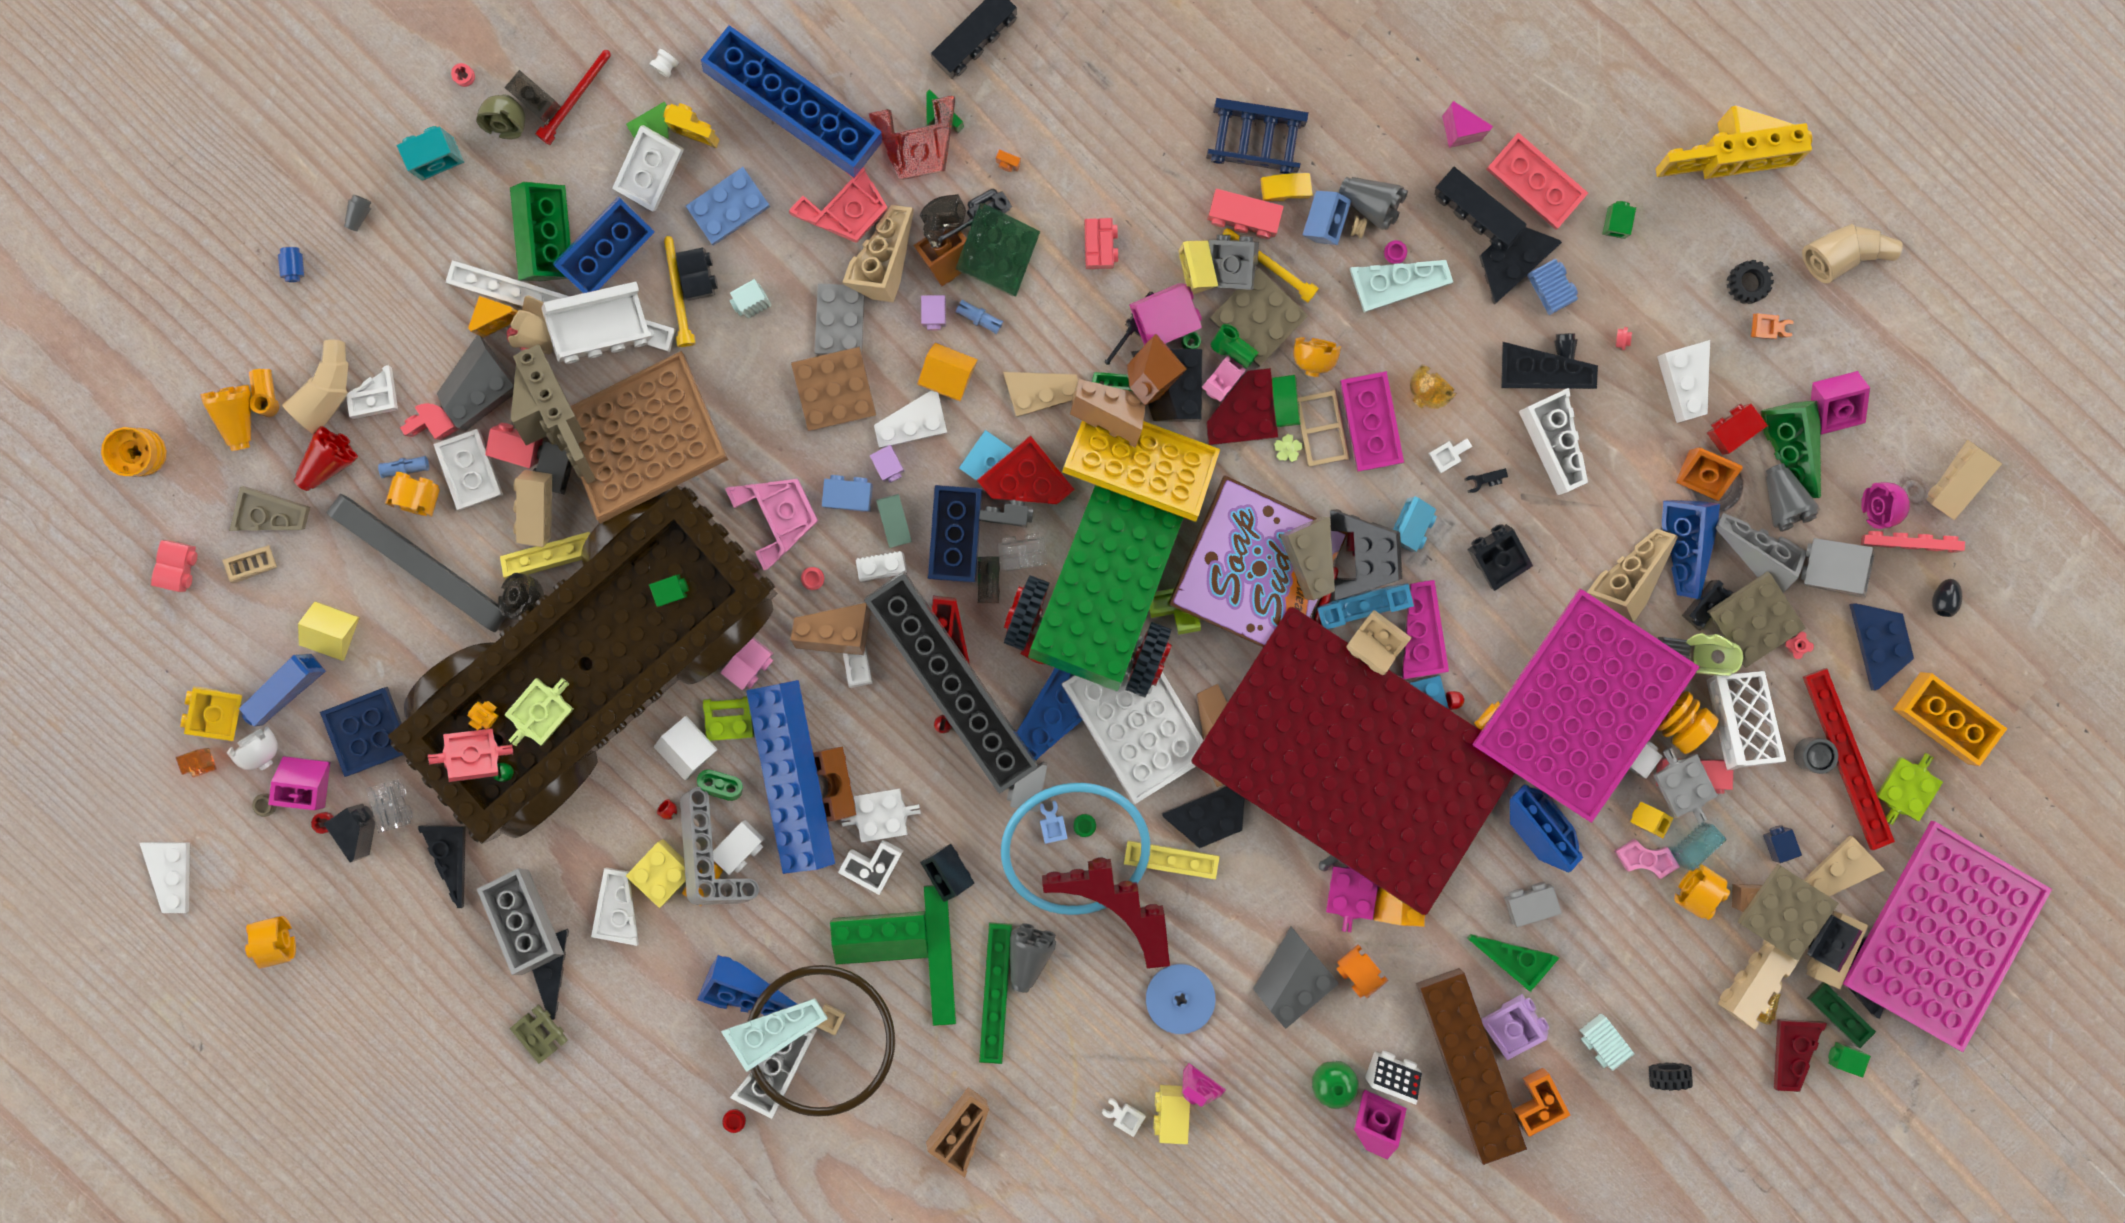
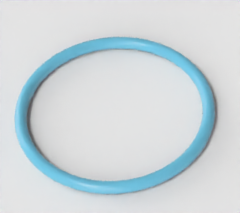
(1057, 790)

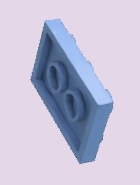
(727, 206)

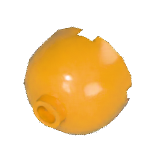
(1316, 355)

